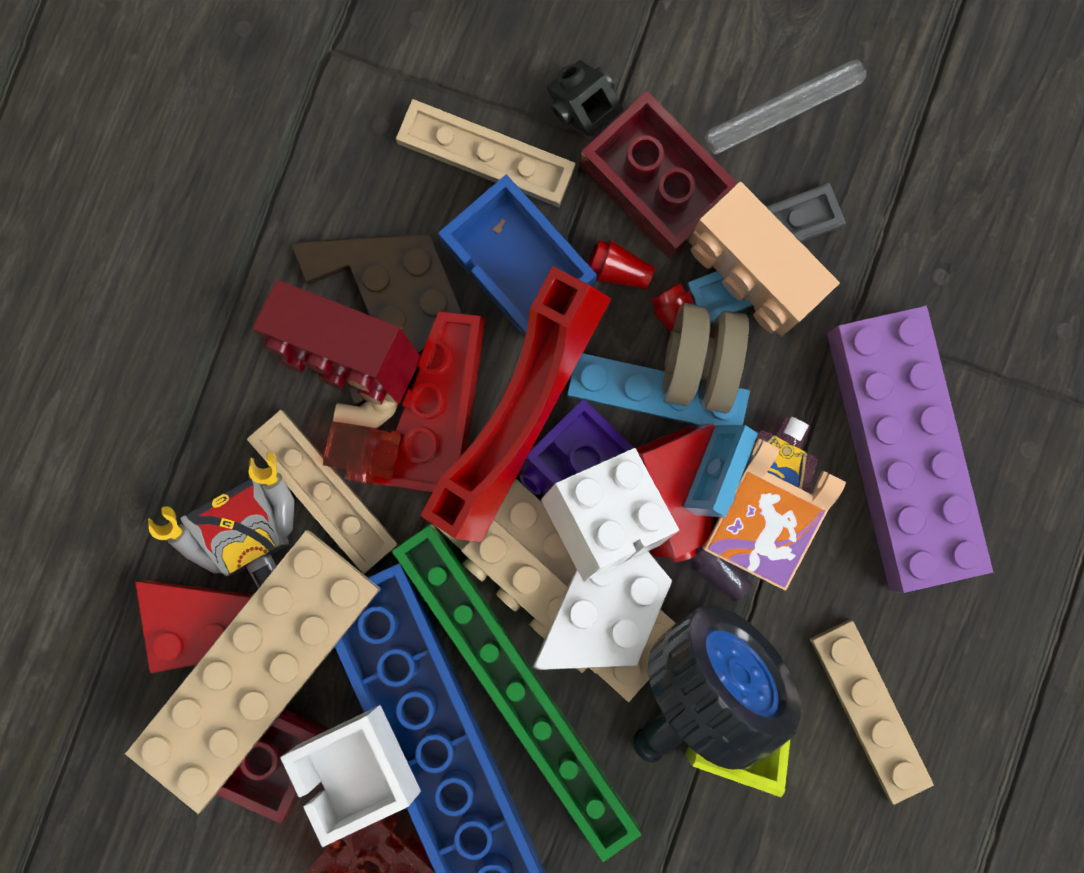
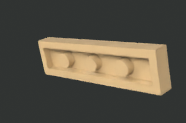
(485, 152)
(324, 492)
(871, 712)

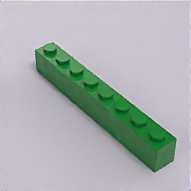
(518, 692)

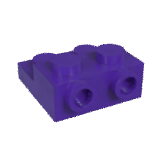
(571, 447)

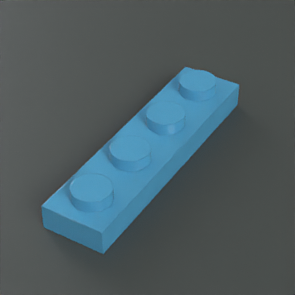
(640, 391)

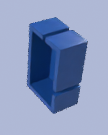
(518, 259)

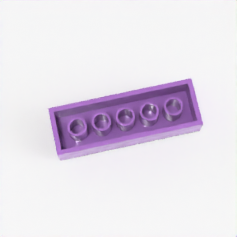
(909, 450)

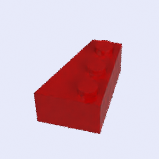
(184, 621)

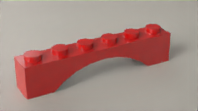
(556, 336)

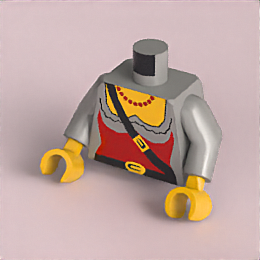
(236, 528)

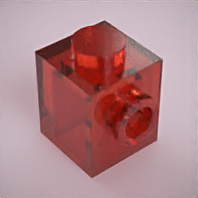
(361, 452)

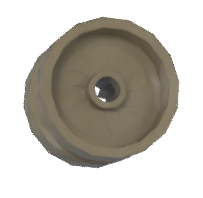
(705, 358)

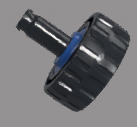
(718, 692)

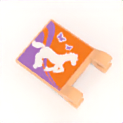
(771, 520)

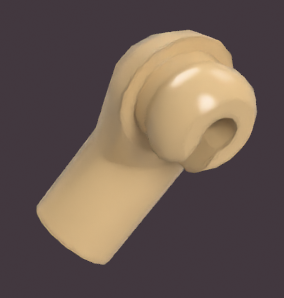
(366, 415)

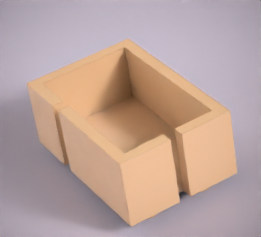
(760, 260)

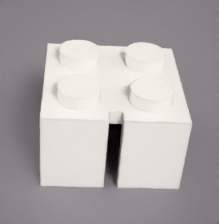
(606, 512)
(360, 774)

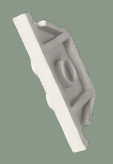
(606, 617)

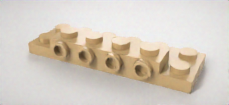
(534, 571)

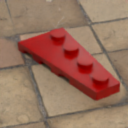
(440, 403)

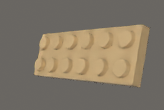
(252, 671)

